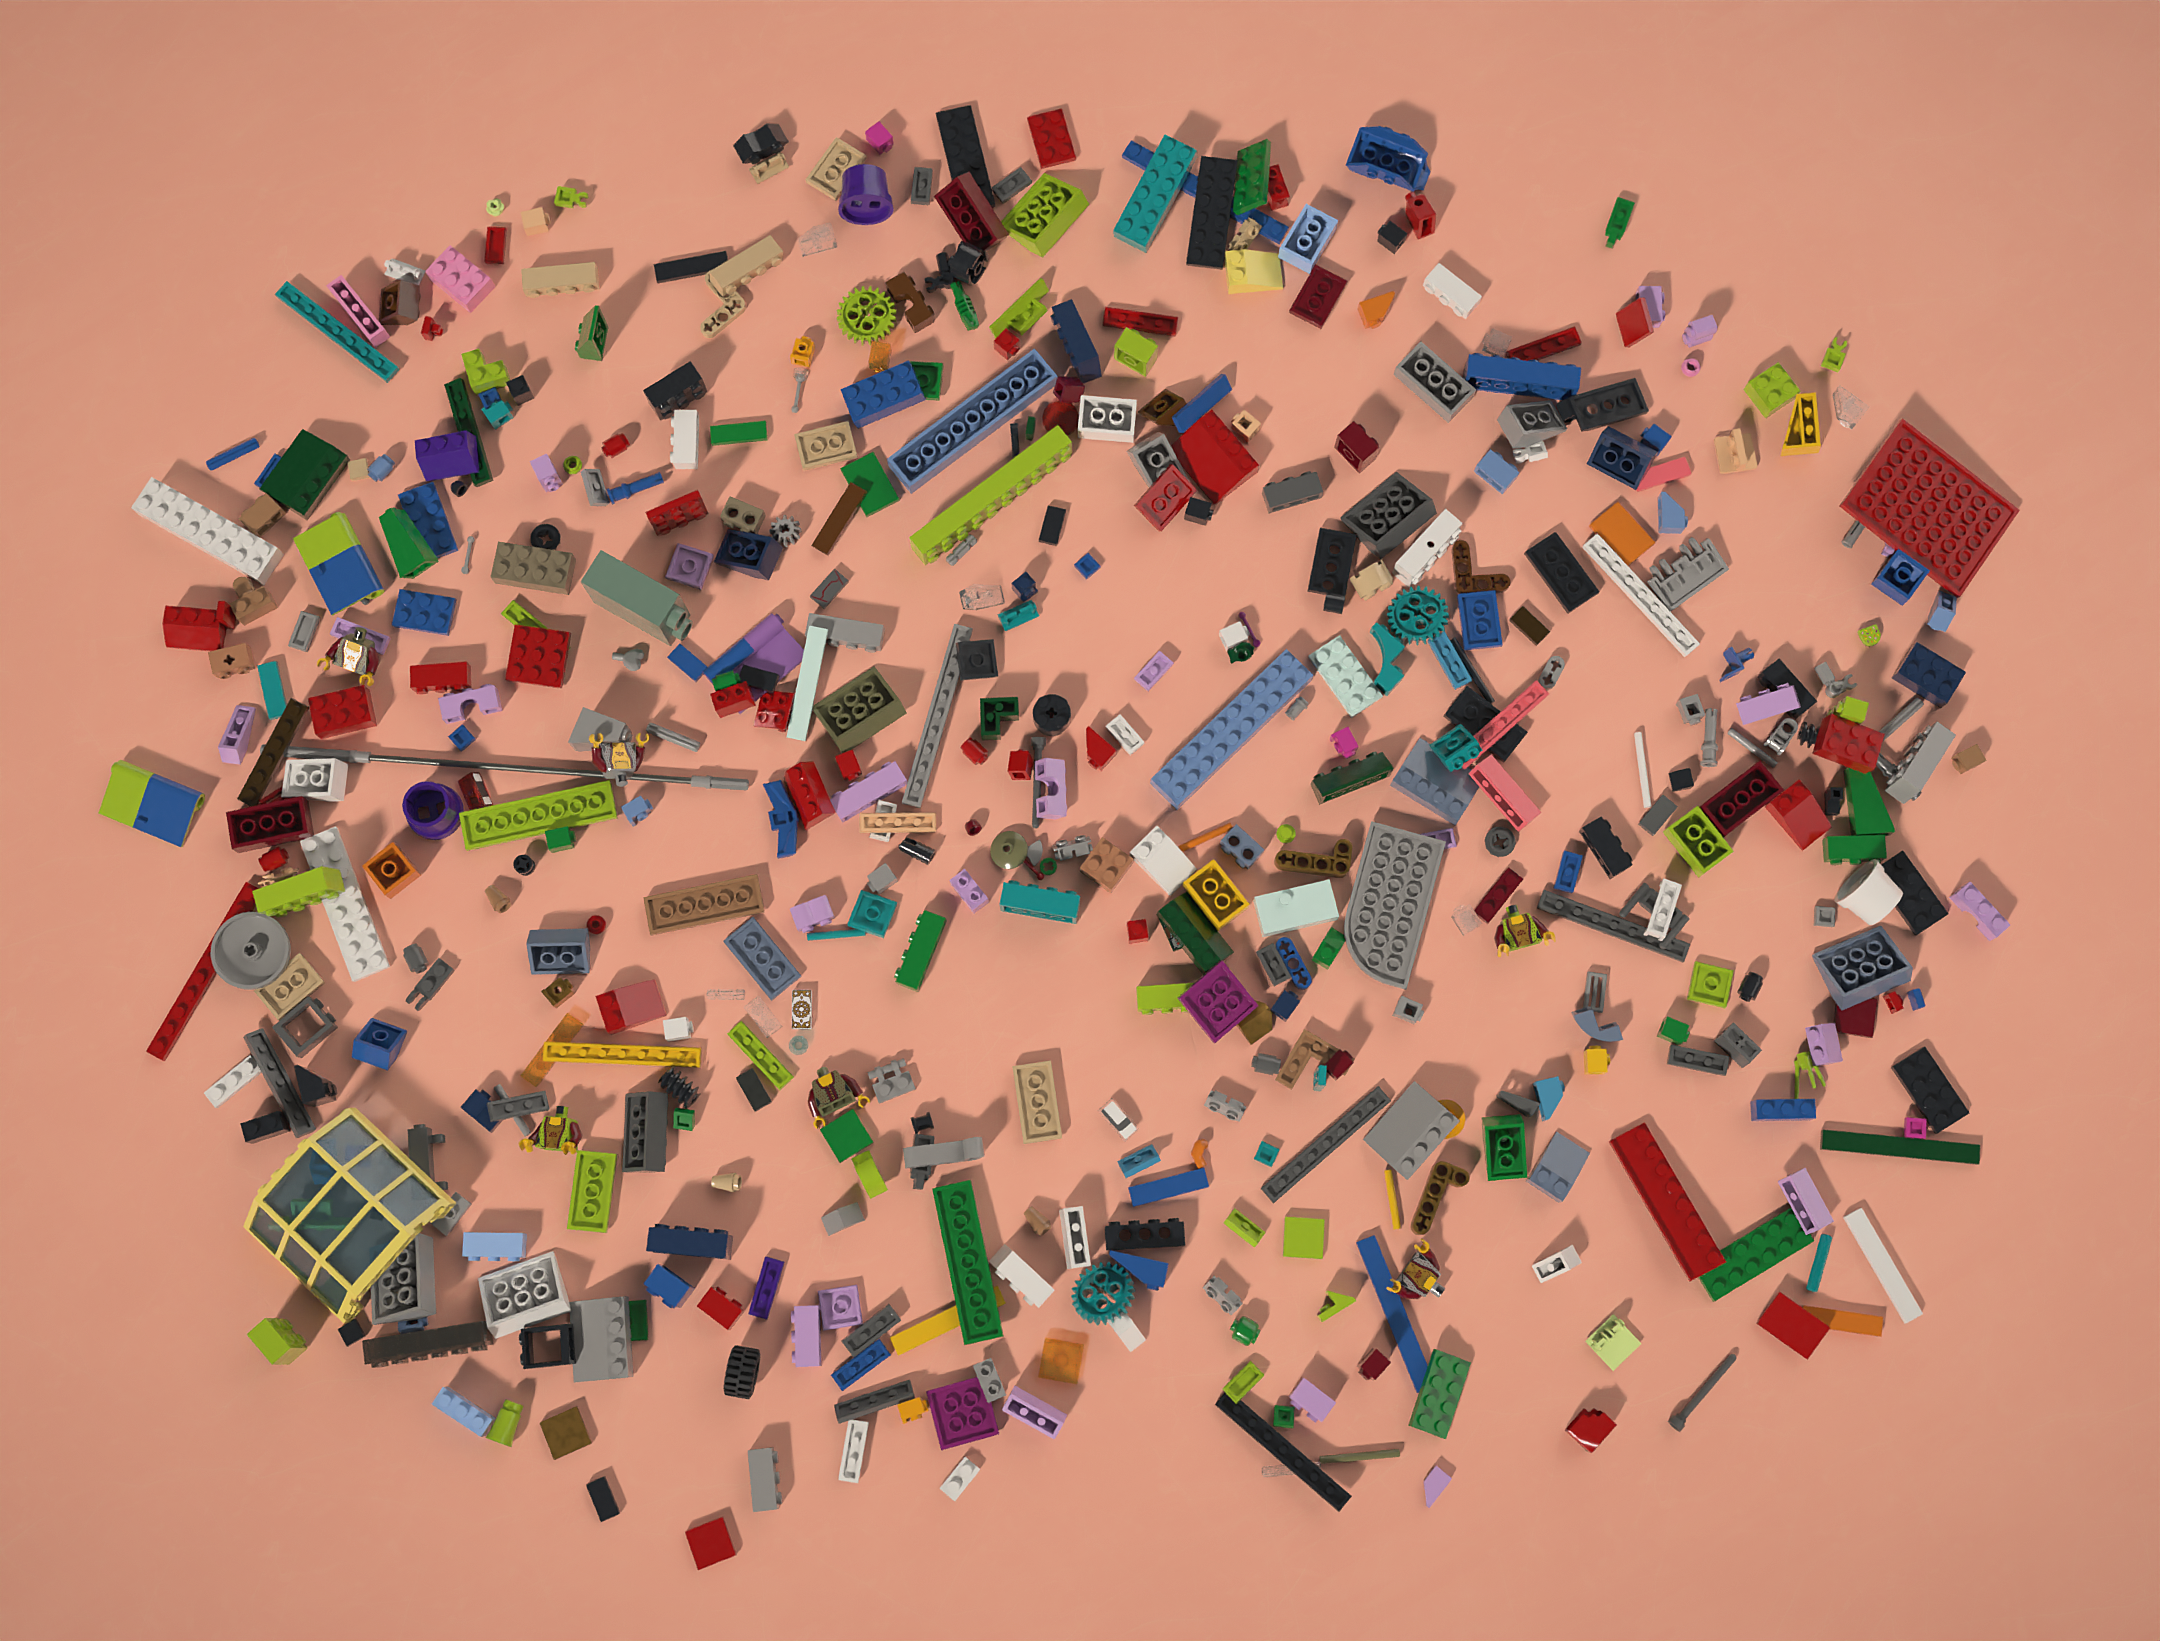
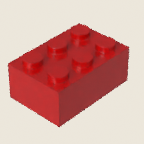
(342, 712)
(1848, 743)

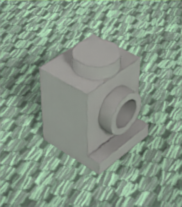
(1691, 703)
(1403, 1004)

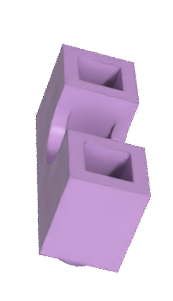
(453, 705)
(1052, 773)
(1989, 920)

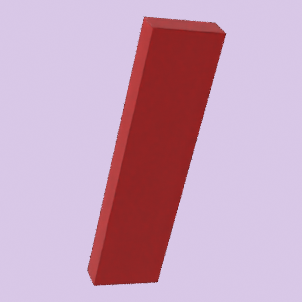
(1140, 321)
(1547, 346)

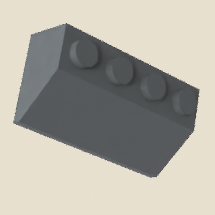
(645, 1132)

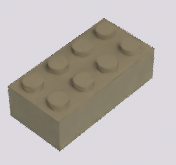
(533, 568)

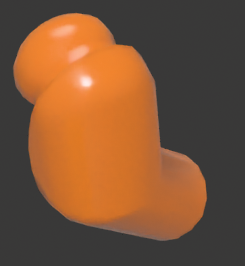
(1197, 1152)

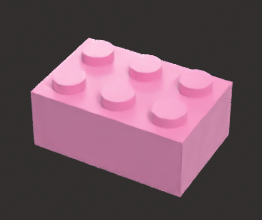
(460, 279)

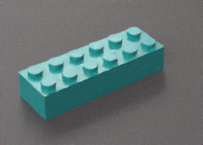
(1155, 193)

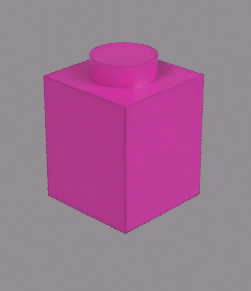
(879, 138)

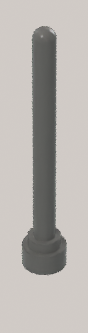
(1038, 745)
(1678, 1421)

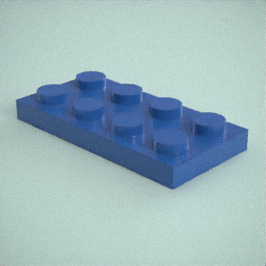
(429, 517)

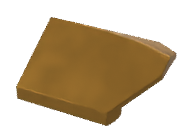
(1256, 1023)

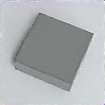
(1824, 916)

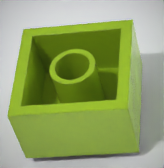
(1136, 351)
(1771, 390)

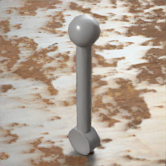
(465, 570)

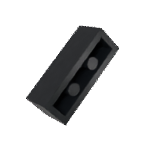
(1779, 674)
(1606, 847)

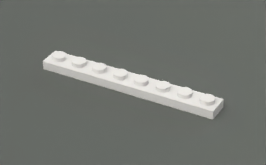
(1641, 595)

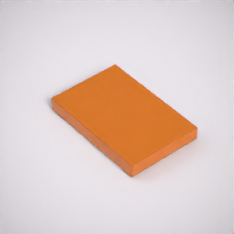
(1622, 533)

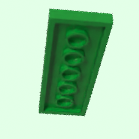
(1756, 1253)

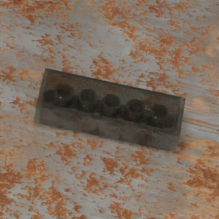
(426, 1343)

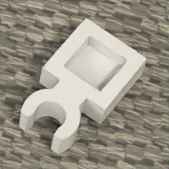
(1533, 453)

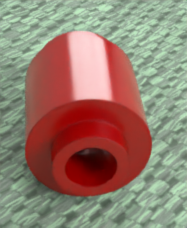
(615, 445)
(974, 751)
(274, 859)

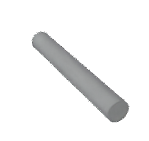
(1751, 747)
(519, 1120)

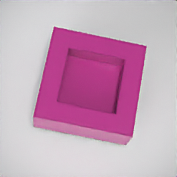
(1915, 1128)

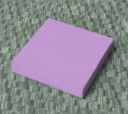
(689, 566)
(840, 1307)

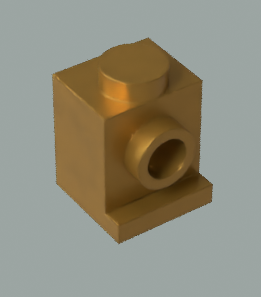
(558, 999)

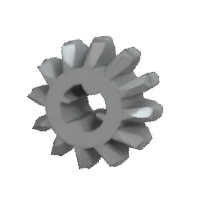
(783, 524)

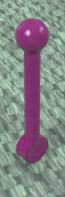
(1256, 643)

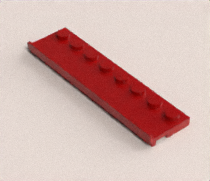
(1667, 1202)

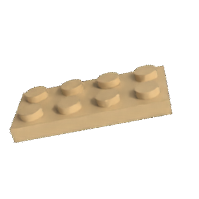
(1037, 1102)

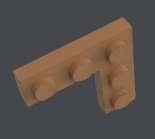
(1306, 1046)

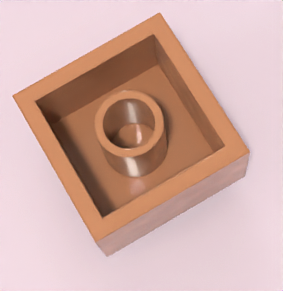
(1106, 865)

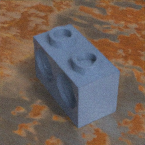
(1246, 843)

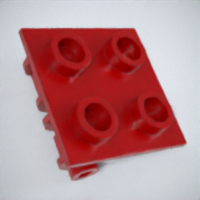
(774, 710)

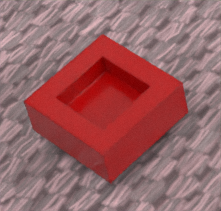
(1894, 1002)

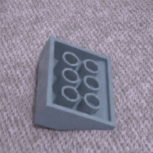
(1433, 785)
(1862, 967)

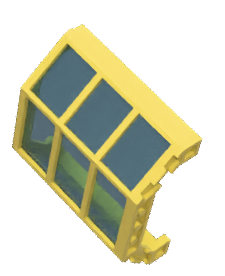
(344, 1210)

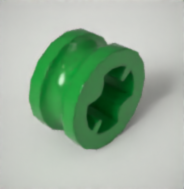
(1047, 860)

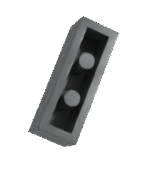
(1292, 491)

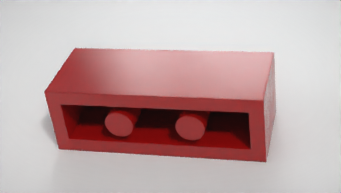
(440, 677)

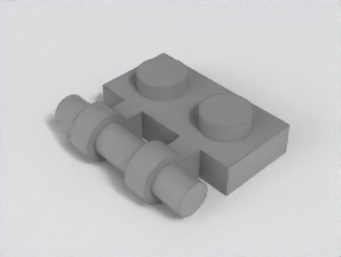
(893, 1086)

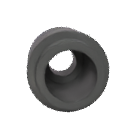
(415, 958)
(1266, 1064)

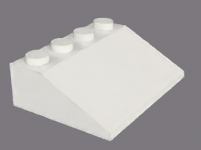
(523, 1295)

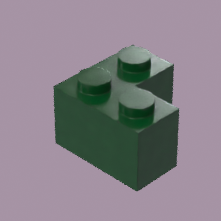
(996, 710)

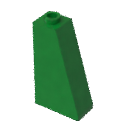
(406, 544)
(1865, 805)

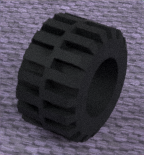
(741, 1372)

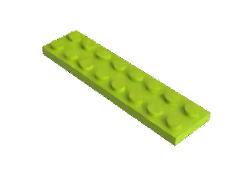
(538, 814)

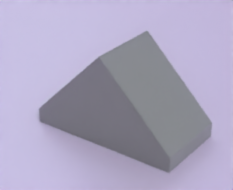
(842, 1218)

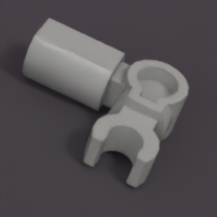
(1833, 687)

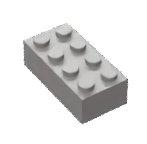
(1434, 382)
(1919, 762)

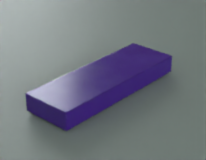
(766, 1288)

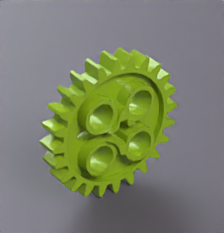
(879, 324)

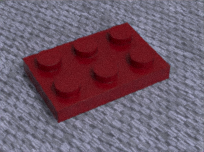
(1318, 296)

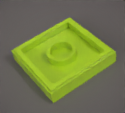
(1710, 984)
(1303, 1237)

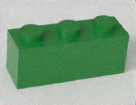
(1854, 849)

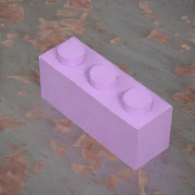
(1768, 704)
(1805, 1201)
(806, 1336)
(1034, 1412)

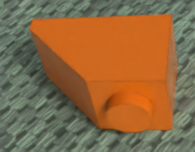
(1375, 309)

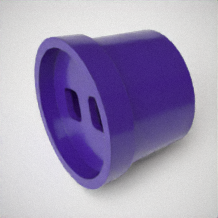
(865, 195)
(436, 825)

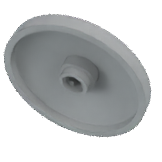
(250, 950)

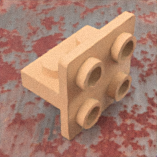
(1735, 452)

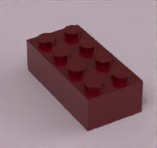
(1741, 798)
(269, 824)

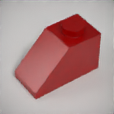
(1098, 750)

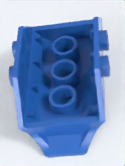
(1390, 157)

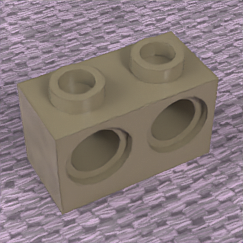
(745, 512)

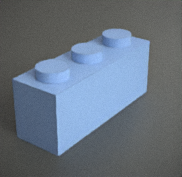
(494, 1246)
(464, 1411)

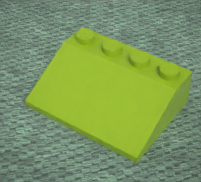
(1044, 214)

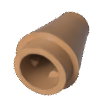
(498, 899)
(1037, 1221)

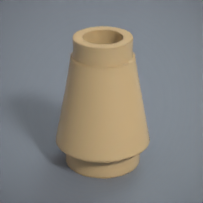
(728, 1182)

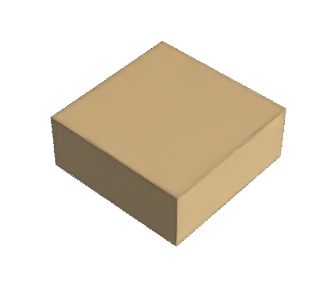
(358, 469)

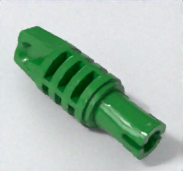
(964, 306)

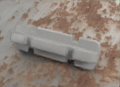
(961, 550)

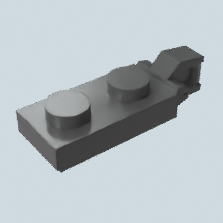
(921, 1173)

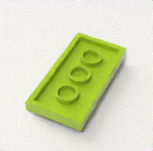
(592, 1191)

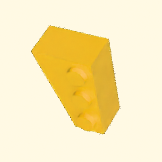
(1803, 427)

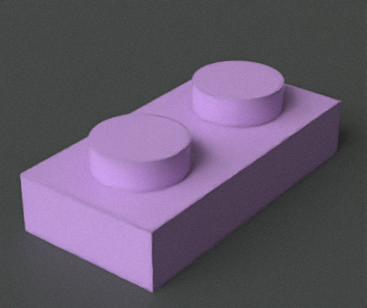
(1153, 671)

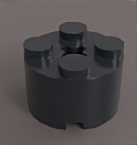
(968, 263)
(1060, 720)

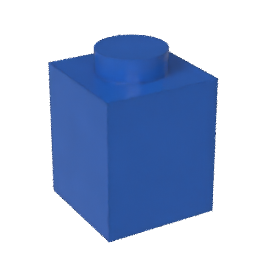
(1655, 438)

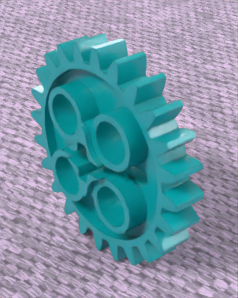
(1408, 628)
(1115, 1279)

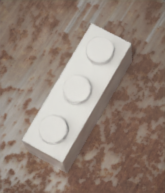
(1452, 291)
(685, 439)
(1074, 1237)

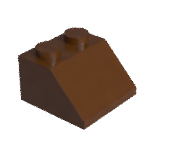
(399, 303)

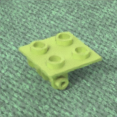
(1613, 1342)

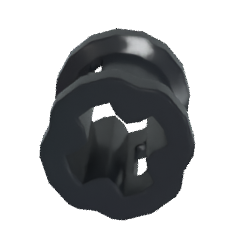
(922, 1123)

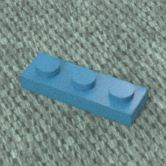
(1449, 661)

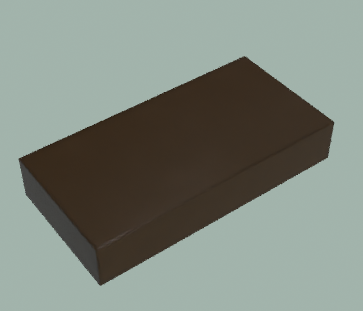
(1529, 625)

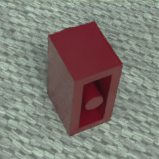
(1373, 1365)

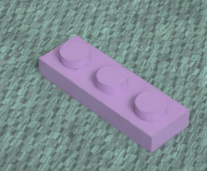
(343, 627)

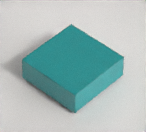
(1266, 1154)

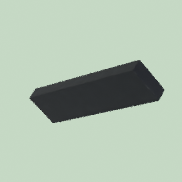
(688, 267)

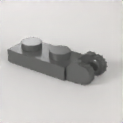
(430, 983)

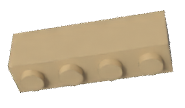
(746, 266)
(560, 279)

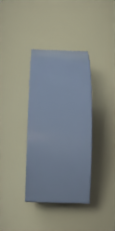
(1586, 1020)

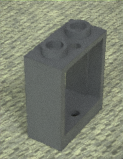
(289, 1039)

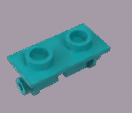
(1018, 615)

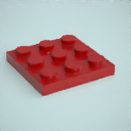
(677, 513)
(538, 656)

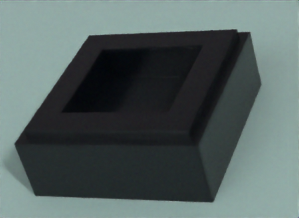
(351, 1332)

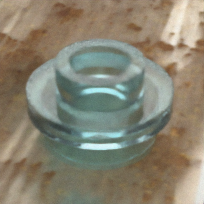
(794, 1040)

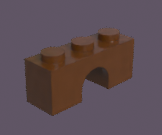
(902, 288)

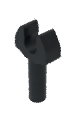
(1014, 439)

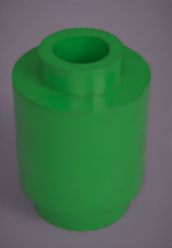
(725, 680)

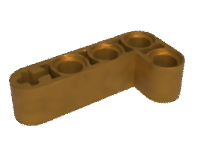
(1312, 859)
(1434, 1200)

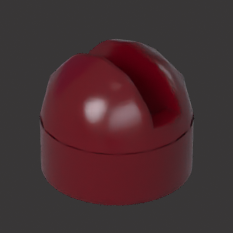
(973, 831)

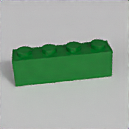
(921, 950)

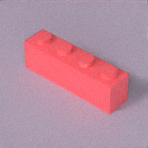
(1504, 793)

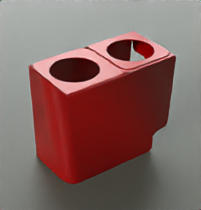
(1590, 1428)

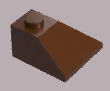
(1163, 408)

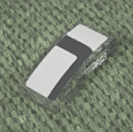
(1118, 1119)

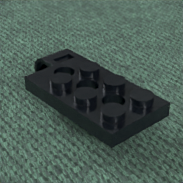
(1339, 578)

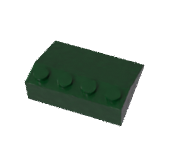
(305, 474)

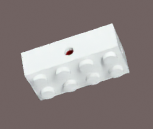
(1427, 548)

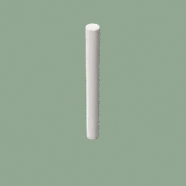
(1642, 769)

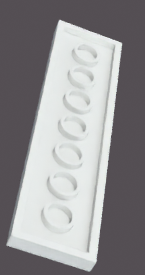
(349, 911)

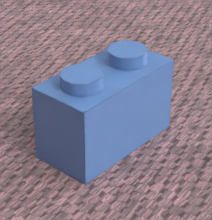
(1496, 471)

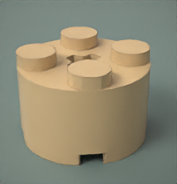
(1371, 579)

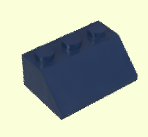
(1622, 457)

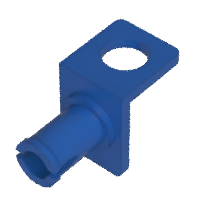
(1735, 661)

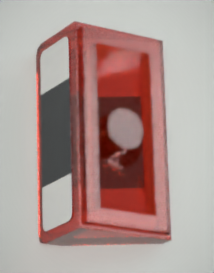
(475, 791)

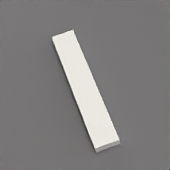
(1883, 1265)

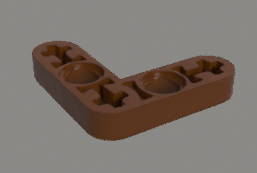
(1473, 580)

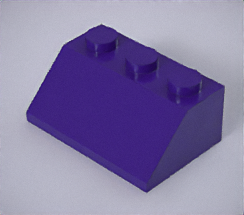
(447, 455)

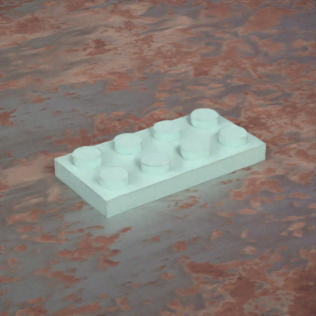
(1345, 676)

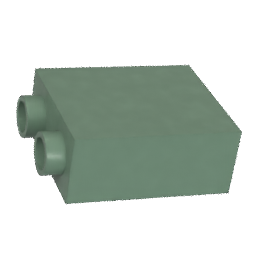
(637, 599)

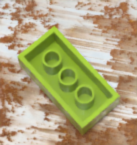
(299, 891)

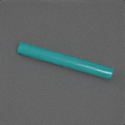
(835, 934)

